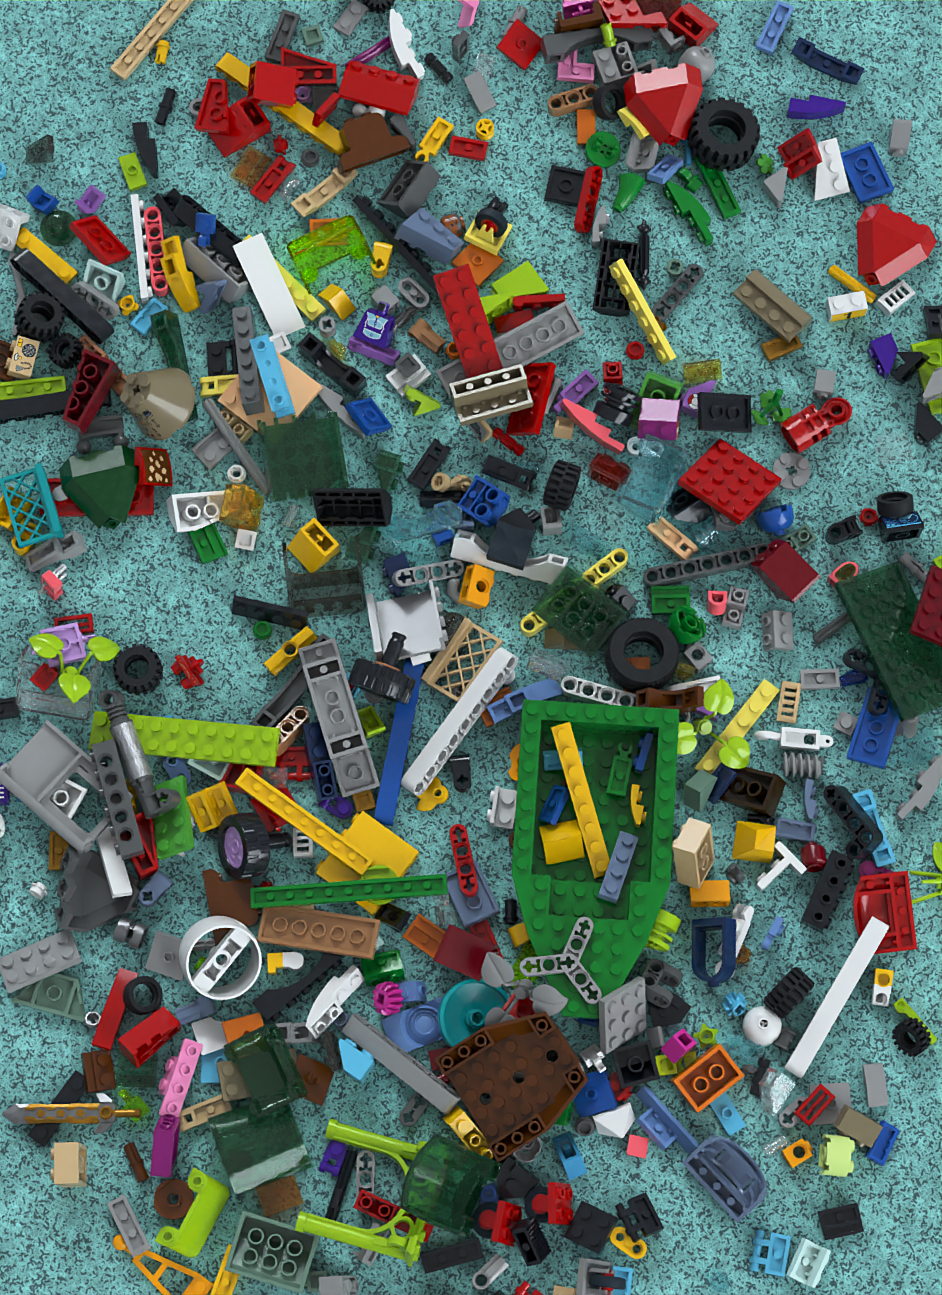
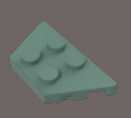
(54, 995)

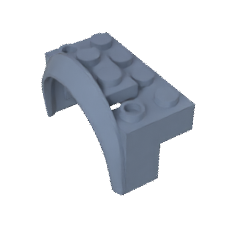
(737, 1166)

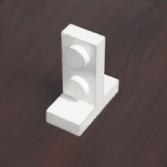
(778, 866)

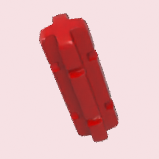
(508, 441)

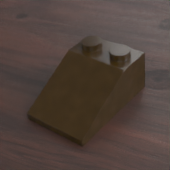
(755, 791)

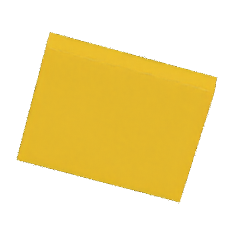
(562, 842)

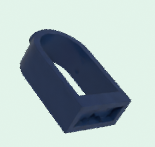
(728, 965)

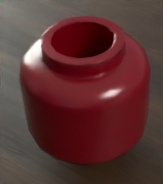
(813, 857)

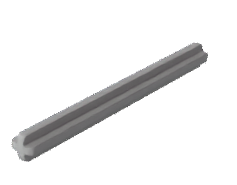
(235, 444)

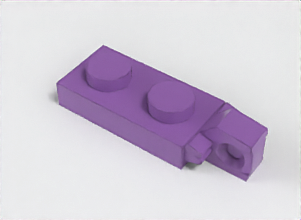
(387, 356)
(576, 389)

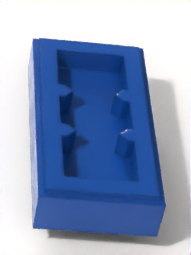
(883, 1144)

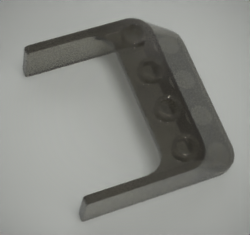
(326, 591)

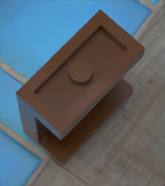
(578, 23)

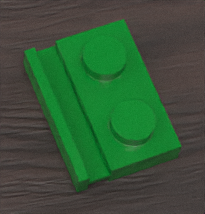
(208, 543)
(668, 599)

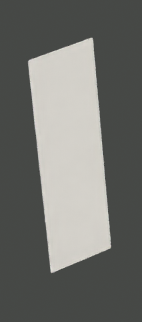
(268, 285)

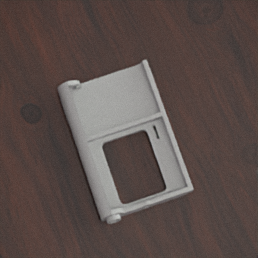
(41, 770)

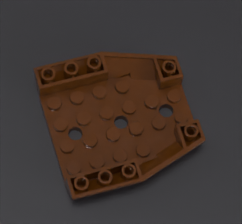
(488, 1065)

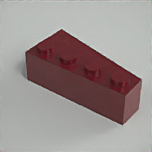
(89, 390)

